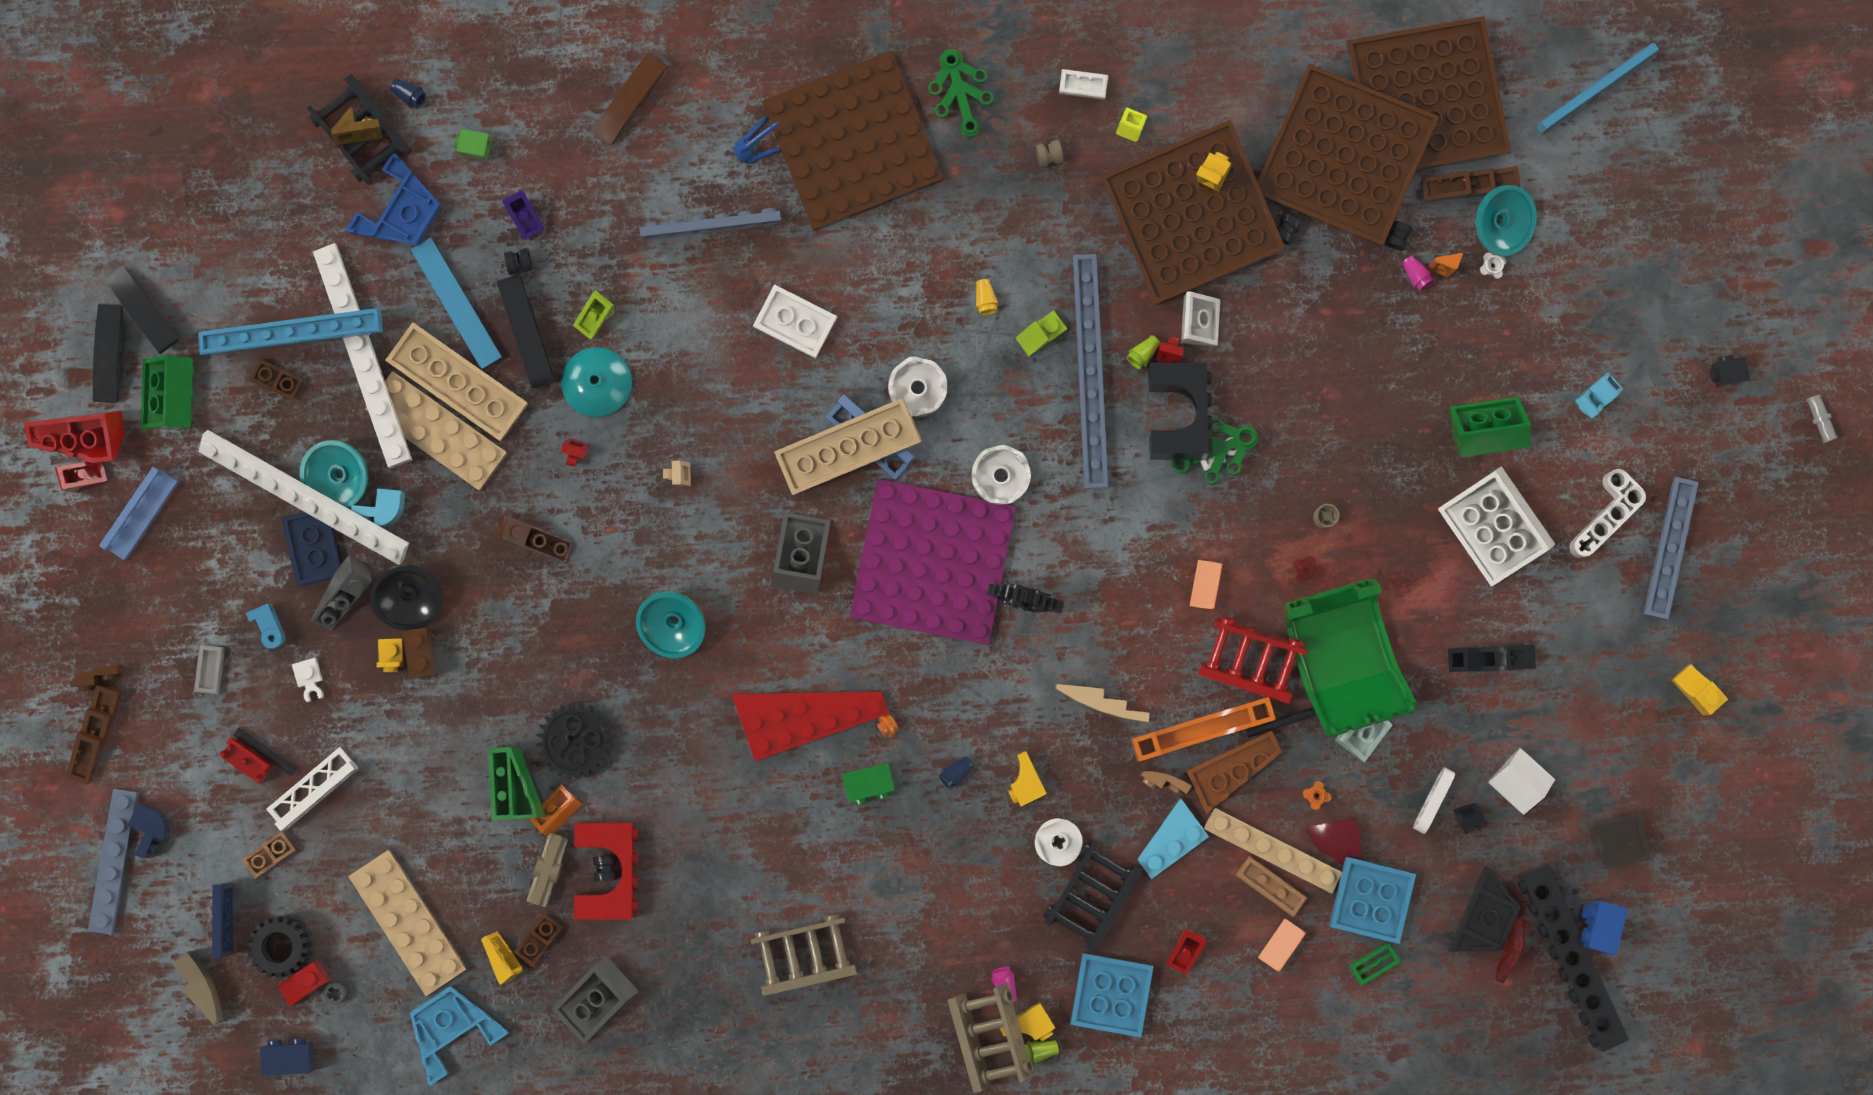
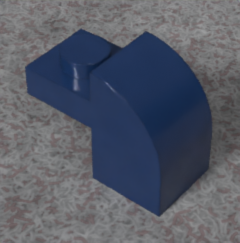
(153, 824)

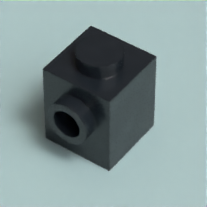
(1729, 371)

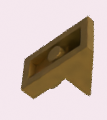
(350, 131)

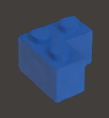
(1604, 926)

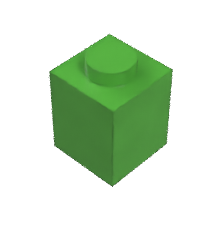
(473, 144)

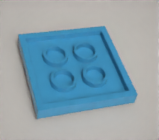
(1372, 900)
(1111, 995)

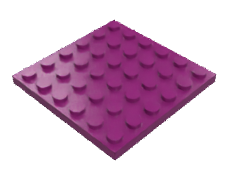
(932, 562)

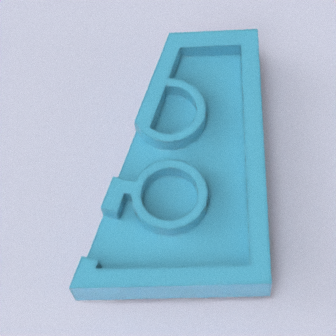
(1172, 840)

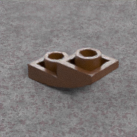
(275, 379)
(92, 678)
(537, 940)

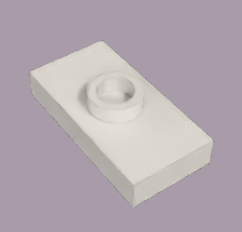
(1083, 84)

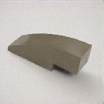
(200, 986)

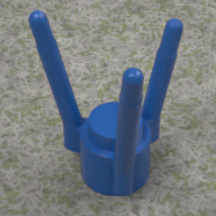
(744, 148)

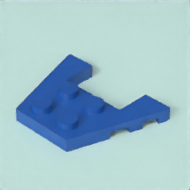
(407, 213)

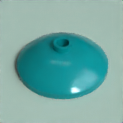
(1515, 220)
(600, 398)
(321, 467)
(663, 633)

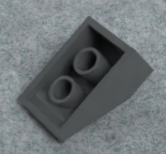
(800, 553)
(595, 999)

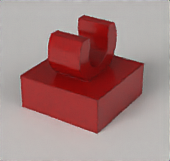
(1169, 351)
(575, 451)

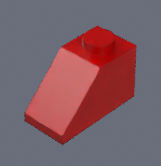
(304, 983)

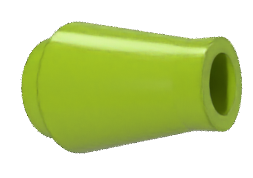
(1143, 352)
(1041, 1050)

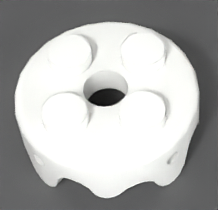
(923, 371)
(1003, 458)

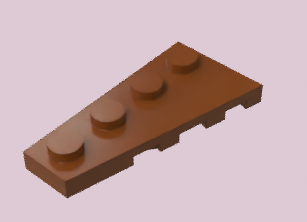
(1226, 772)

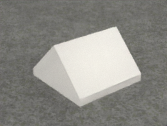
(1200, 319)
(1522, 781)

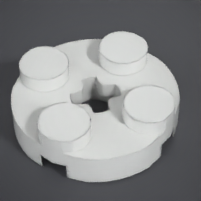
(1071, 846)

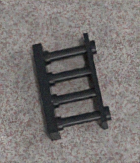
(367, 109)
(1116, 896)

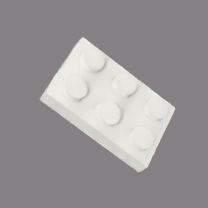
(795, 321)

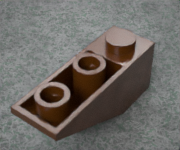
(533, 538)

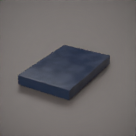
(311, 548)
(222, 920)

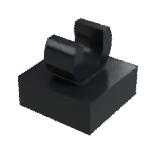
(1469, 816)

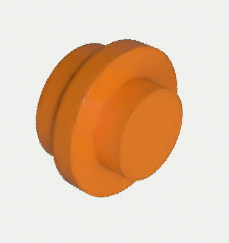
(887, 726)

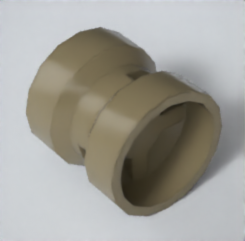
(1049, 153)
(1326, 516)

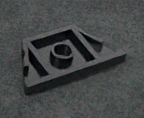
(1486, 917)

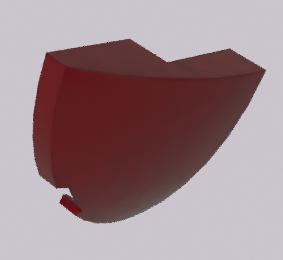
(1337, 839)

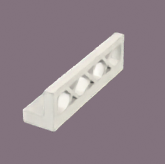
(315, 796)

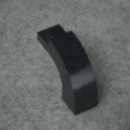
(1491, 658)

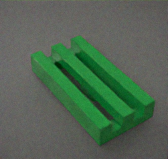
(1391, 953)

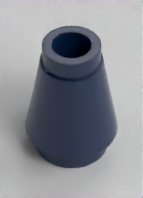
(410, 94)
(955, 773)

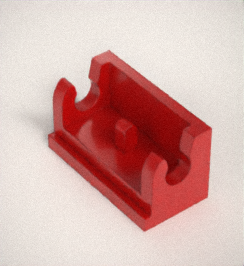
(246, 760)

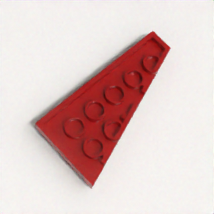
(793, 719)

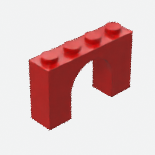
(620, 901)

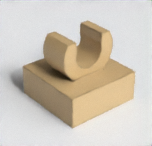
(679, 473)

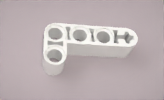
(1605, 518)

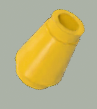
(985, 298)

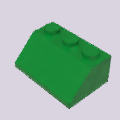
(166, 393)
(1490, 427)

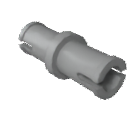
(1822, 418)

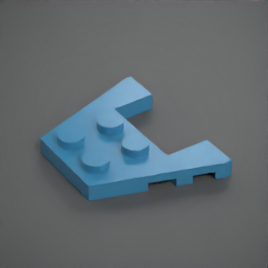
(444, 1020)

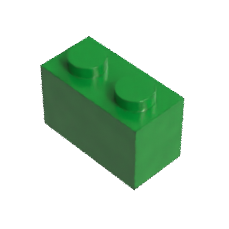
(868, 783)

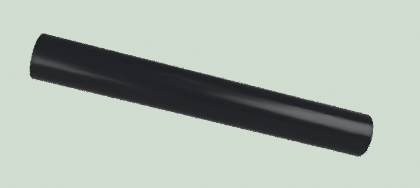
(1280, 722)
(265, 752)

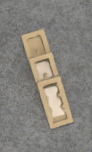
(1094, 699)

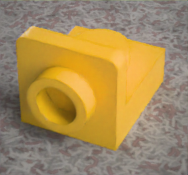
(390, 654)

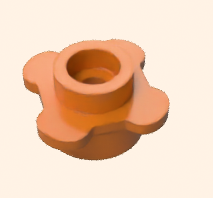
(1310, 795)

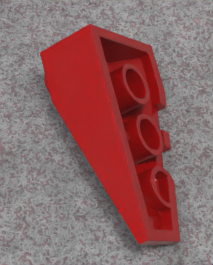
(87, 437)

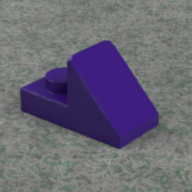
(523, 214)

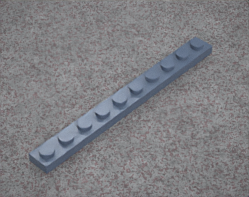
(1090, 371)

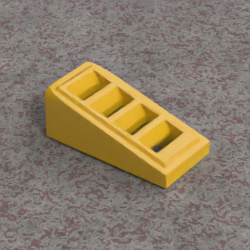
(501, 958)

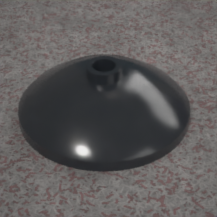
(404, 609)

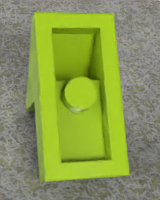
(594, 315)
(1041, 333)

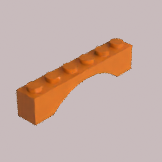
(1202, 729)

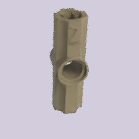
(547, 869)

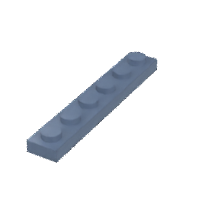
(701, 225)
(1670, 548)
(113, 862)

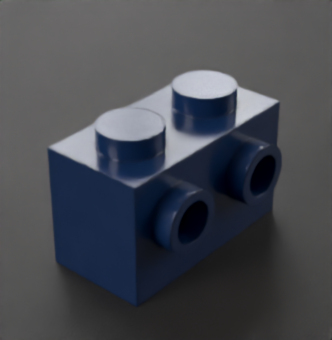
(287, 1057)

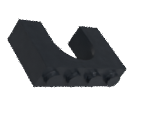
(1192, 382)

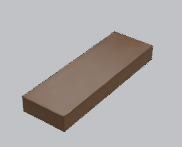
(1271, 886)

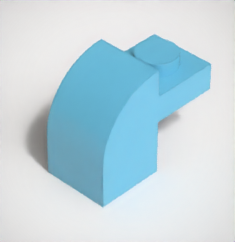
(1598, 395)
(387, 509)

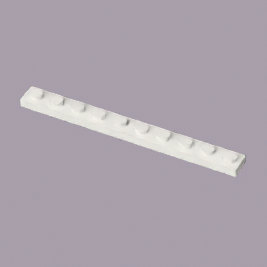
(364, 360)
(303, 497)

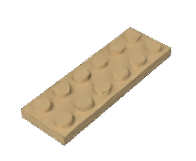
(456, 382)
(443, 434)
(848, 446)
(407, 922)

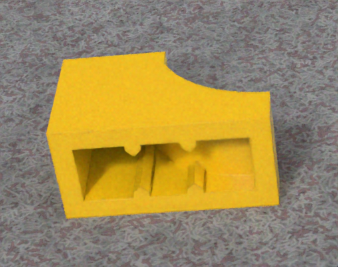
(1214, 171)
(1699, 690)
(1027, 785)
(1034, 1022)

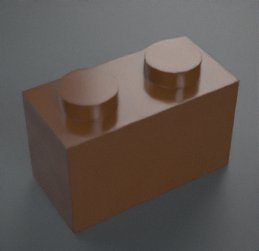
(420, 653)

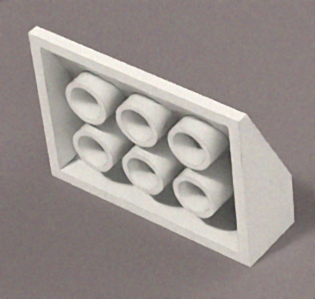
(1496, 526)

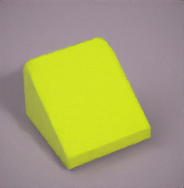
(1131, 124)

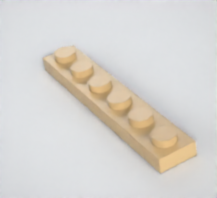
(1272, 850)

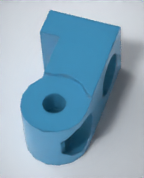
(269, 625)

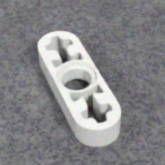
(1434, 800)

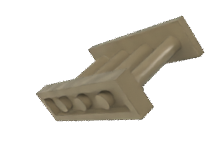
(796, 978)
(969, 1042)

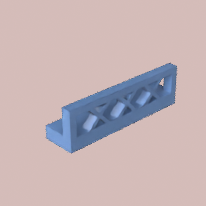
(854, 411)
(139, 513)

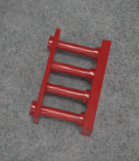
(1256, 683)

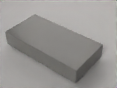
(209, 669)

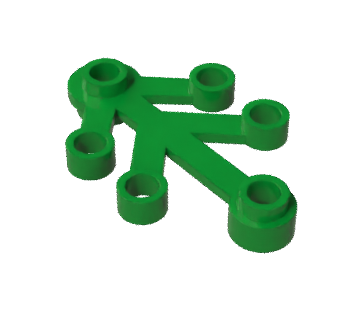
(959, 88)
(1221, 448)

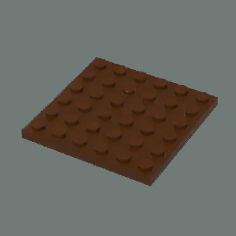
(1443, 72)
(852, 140)
(1346, 154)
(1188, 230)

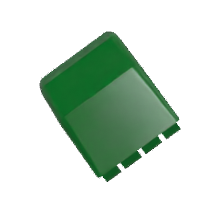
(1348, 658)

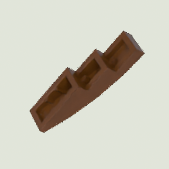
(629, 98)
(1468, 184)
(94, 733)

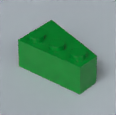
(512, 786)

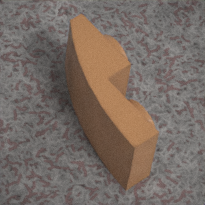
(1158, 779)
(268, 855)

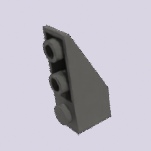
(343, 591)

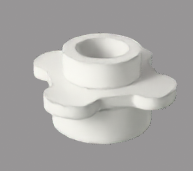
(1499, 262)

